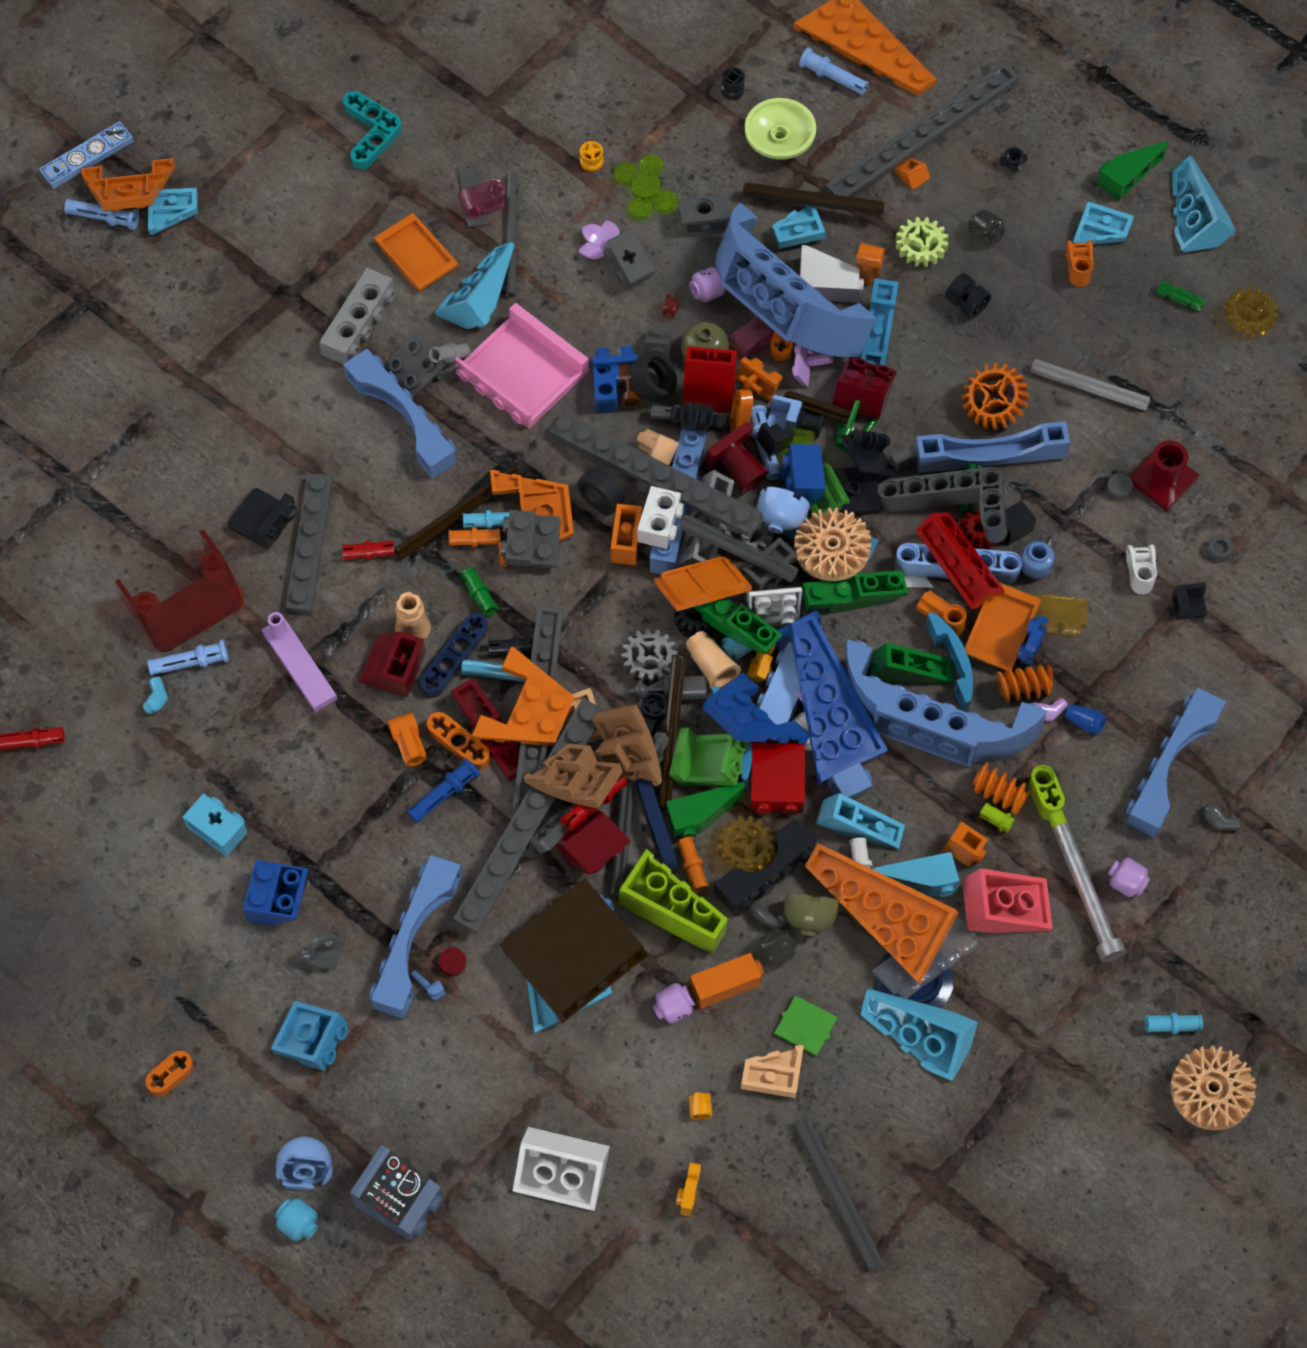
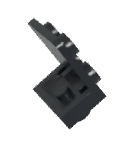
(263, 517)

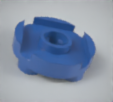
(1029, 648)

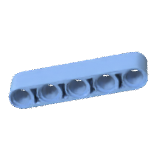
(922, 567)

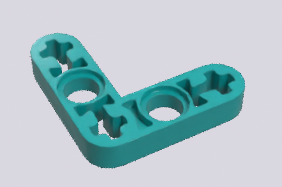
(378, 130)

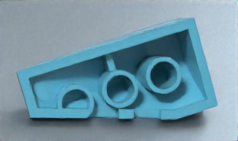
(1199, 213)
(480, 291)
(927, 1032)

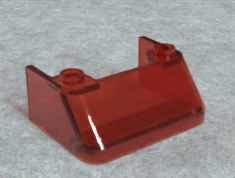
(190, 609)

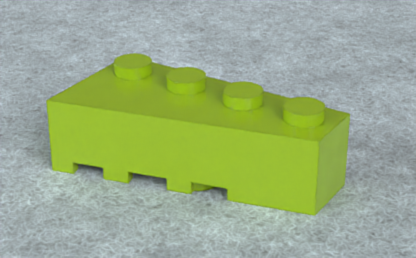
(671, 904)

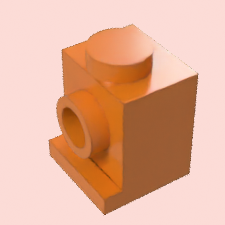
(966, 845)

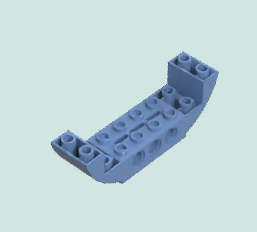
(784, 297)
(936, 725)

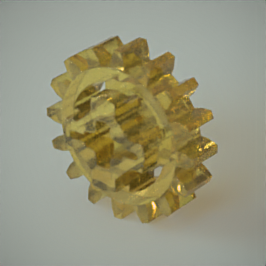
(1251, 309)
(736, 847)

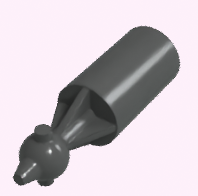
(693, 688)

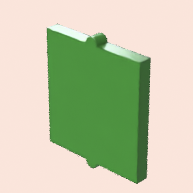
(805, 1025)

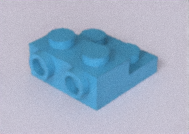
(310, 1035)

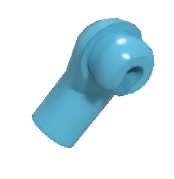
(157, 698)

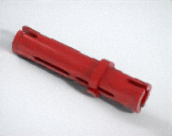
(34, 737)
(581, 812)

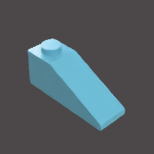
(859, 821)
(926, 875)

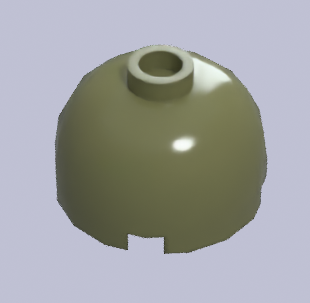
(705, 336)
(810, 913)

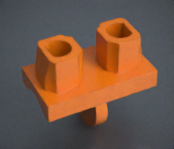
(756, 379)

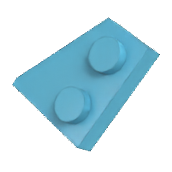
(171, 208)
(1103, 225)
(799, 228)

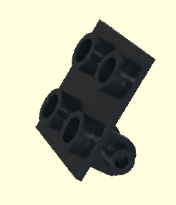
(867, 452)

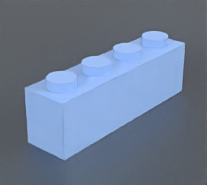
(781, 697)

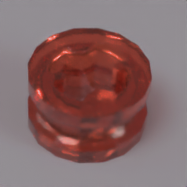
(671, 305)

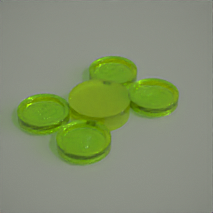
(645, 187)

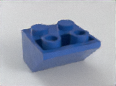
(803, 472)
(274, 893)

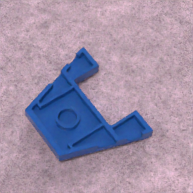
(744, 720)

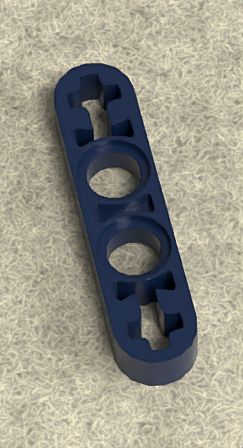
(450, 653)
(656, 824)

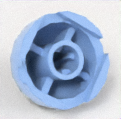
(781, 510)
(303, 1163)

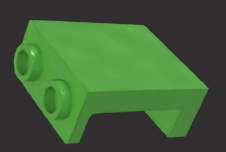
(706, 759)

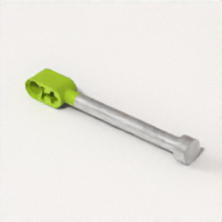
(1110, 947)

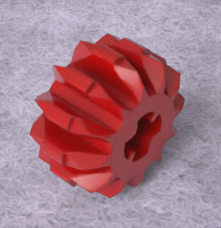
(970, 526)

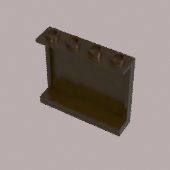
(573, 950)

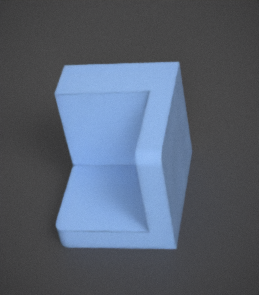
(784, 412)

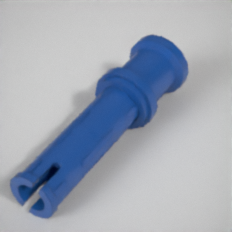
(452, 783)

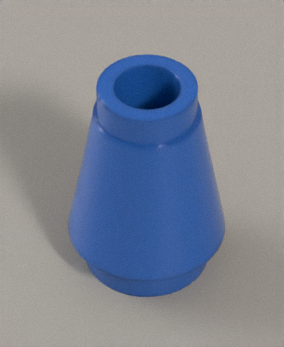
(1087, 719)

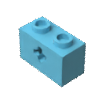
(221, 836)

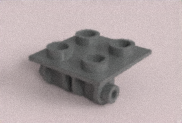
(413, 365)

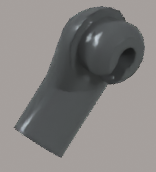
(1218, 820)
(767, 918)

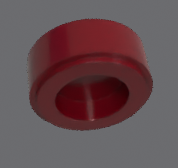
(452, 962)

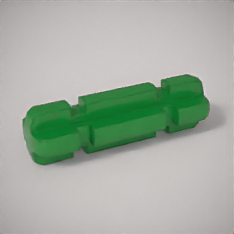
(1180, 295)

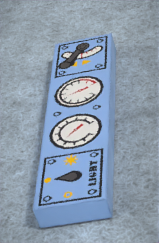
(86, 155)

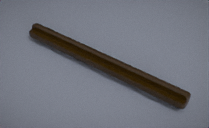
(814, 199)
(448, 518)
(671, 728)

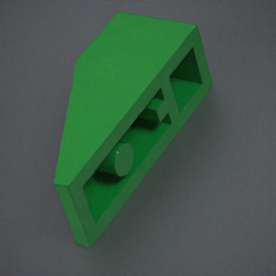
(1129, 169)
(911, 666)
(698, 811)

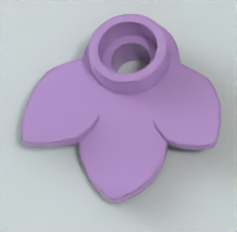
(596, 238)

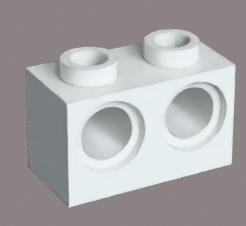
(654, 517)

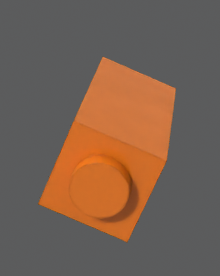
(726, 980)

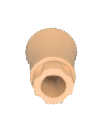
(411, 616)
(712, 660)

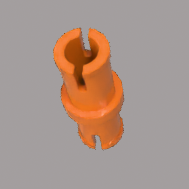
(474, 537)
(692, 864)

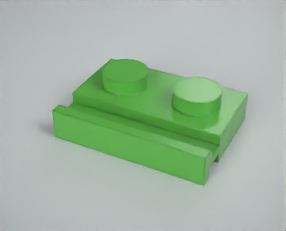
(834, 493)

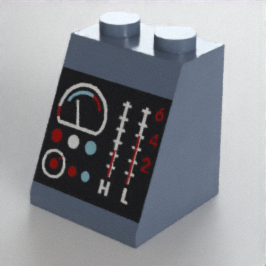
(396, 1194)

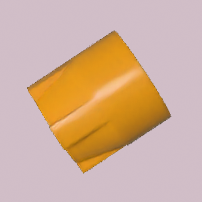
(700, 1106)

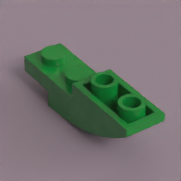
(854, 593)
(740, 624)

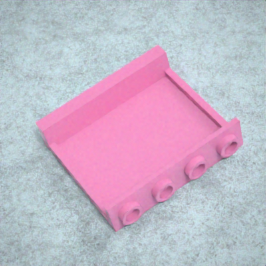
(523, 367)

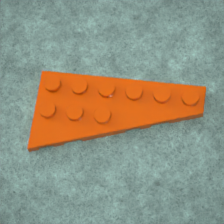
(866, 41)
(897, 916)

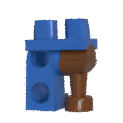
(611, 372)

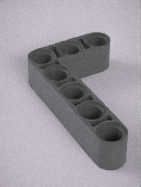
(953, 493)

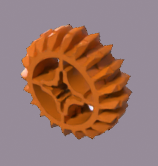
(989, 405)

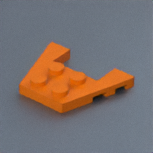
(128, 191)
(538, 496)
(538, 711)

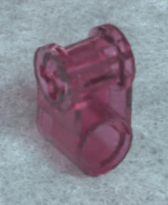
(480, 200)
(750, 338)

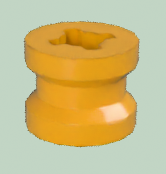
(593, 150)

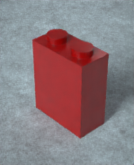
(710, 378)
(778, 778)

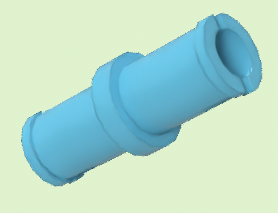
(484, 520)
(1173, 1023)

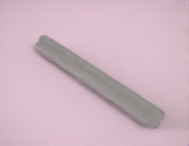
(1090, 384)

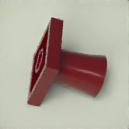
(736, 459)
(1165, 474)

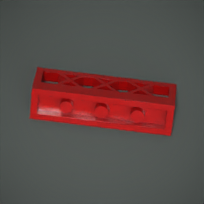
(959, 561)

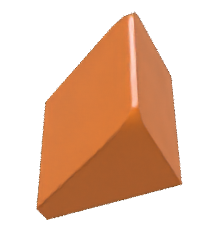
(912, 173)

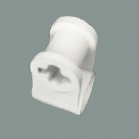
(1141, 563)

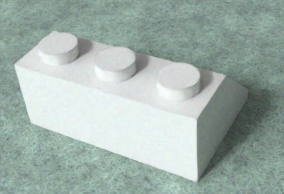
(560, 1168)

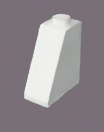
(830, 276)

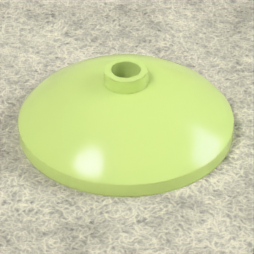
(780, 119)

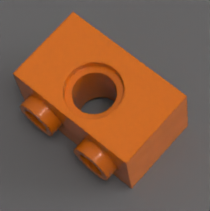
(624, 538)

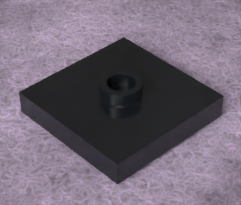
(860, 490)

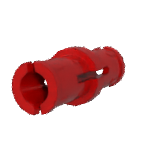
(368, 550)

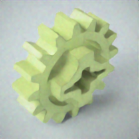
(921, 241)

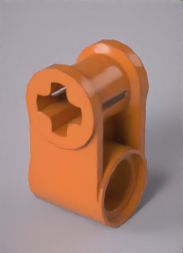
(1080, 262)

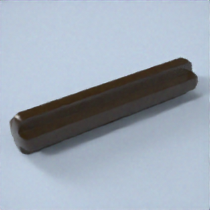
(820, 408)

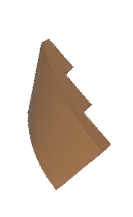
(628, 743)
(576, 776)

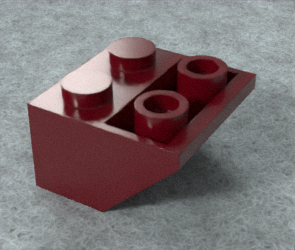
(866, 383)
(394, 662)
(592, 843)

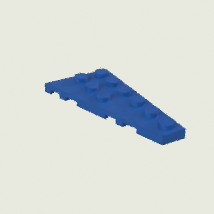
(833, 711)

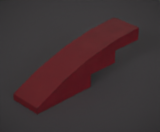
(473, 705)

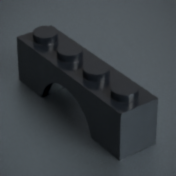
(740, 888)

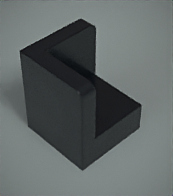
(774, 439)
(1019, 522)
(1189, 601)

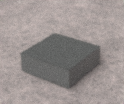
(903, 459)

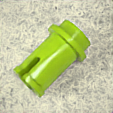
(997, 817)

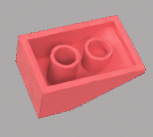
(1006, 902)

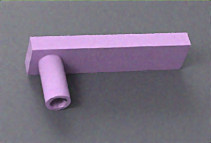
(298, 662)

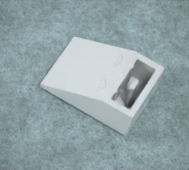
(775, 606)

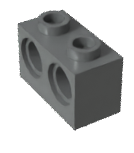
(762, 579)

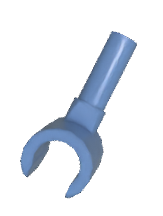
(434, 990)

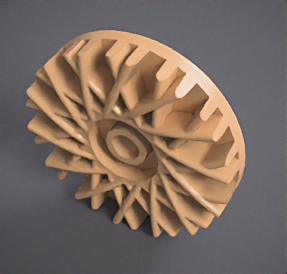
(833, 545)
(1222, 1072)

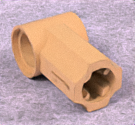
(657, 445)

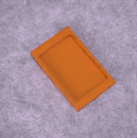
(415, 252)
(702, 583)
(1002, 628)

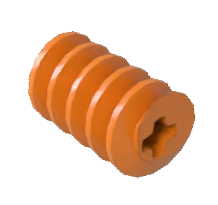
(1025, 682)
(1000, 788)

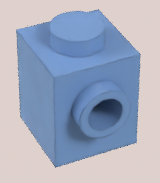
(851, 782)

